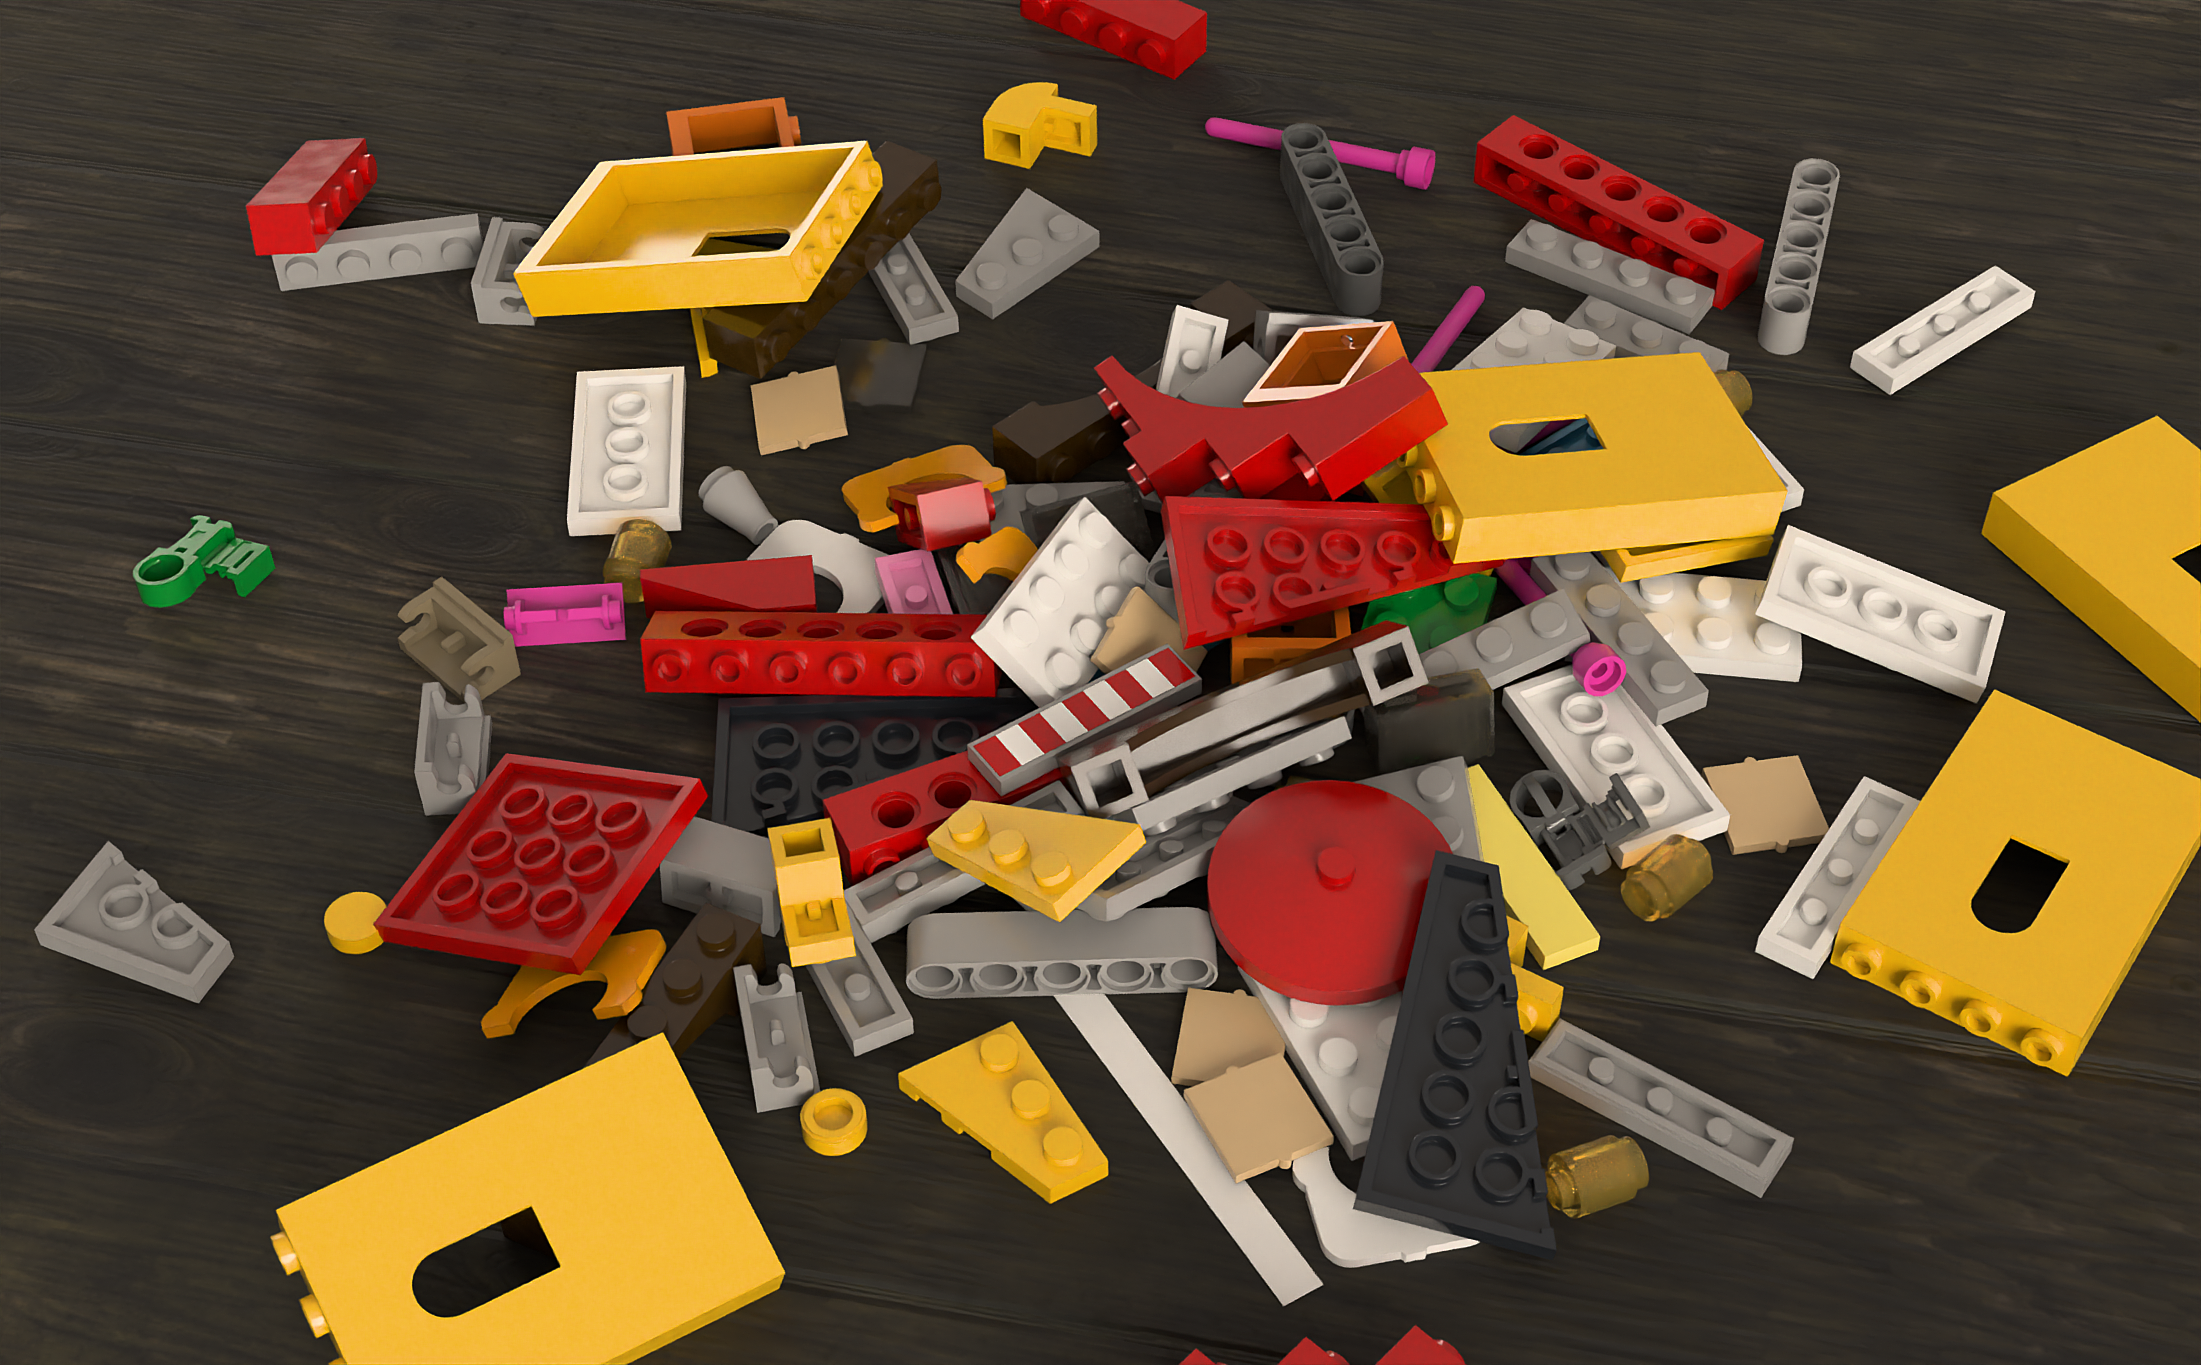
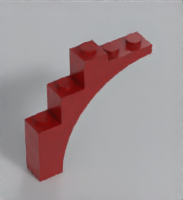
(1324, 438)

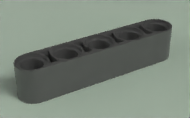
(1331, 219)

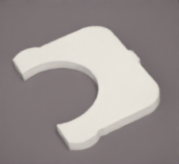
(834, 557)
(1358, 1237)

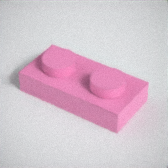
(911, 583)

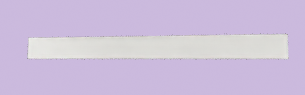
(1186, 1141)

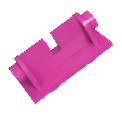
(565, 614)

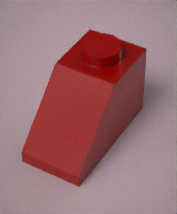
(942, 512)

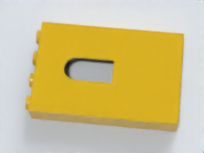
(641, 222)
(1668, 471)
(2104, 545)
(2062, 790)
(623, 1188)

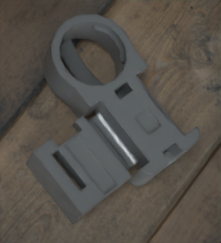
(1585, 832)

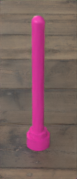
(1412, 166)
(1449, 330)
(1594, 664)

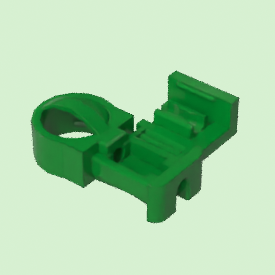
(206, 548)

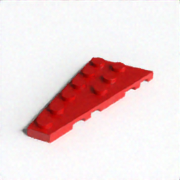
(1280, 561)

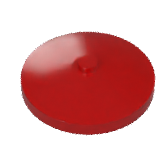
(1323, 890)

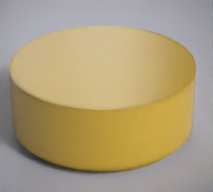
(351, 922)
(833, 1122)

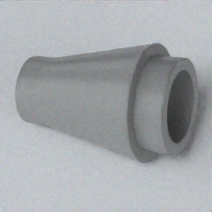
(736, 503)

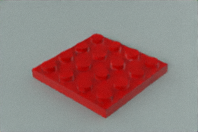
(542, 862)

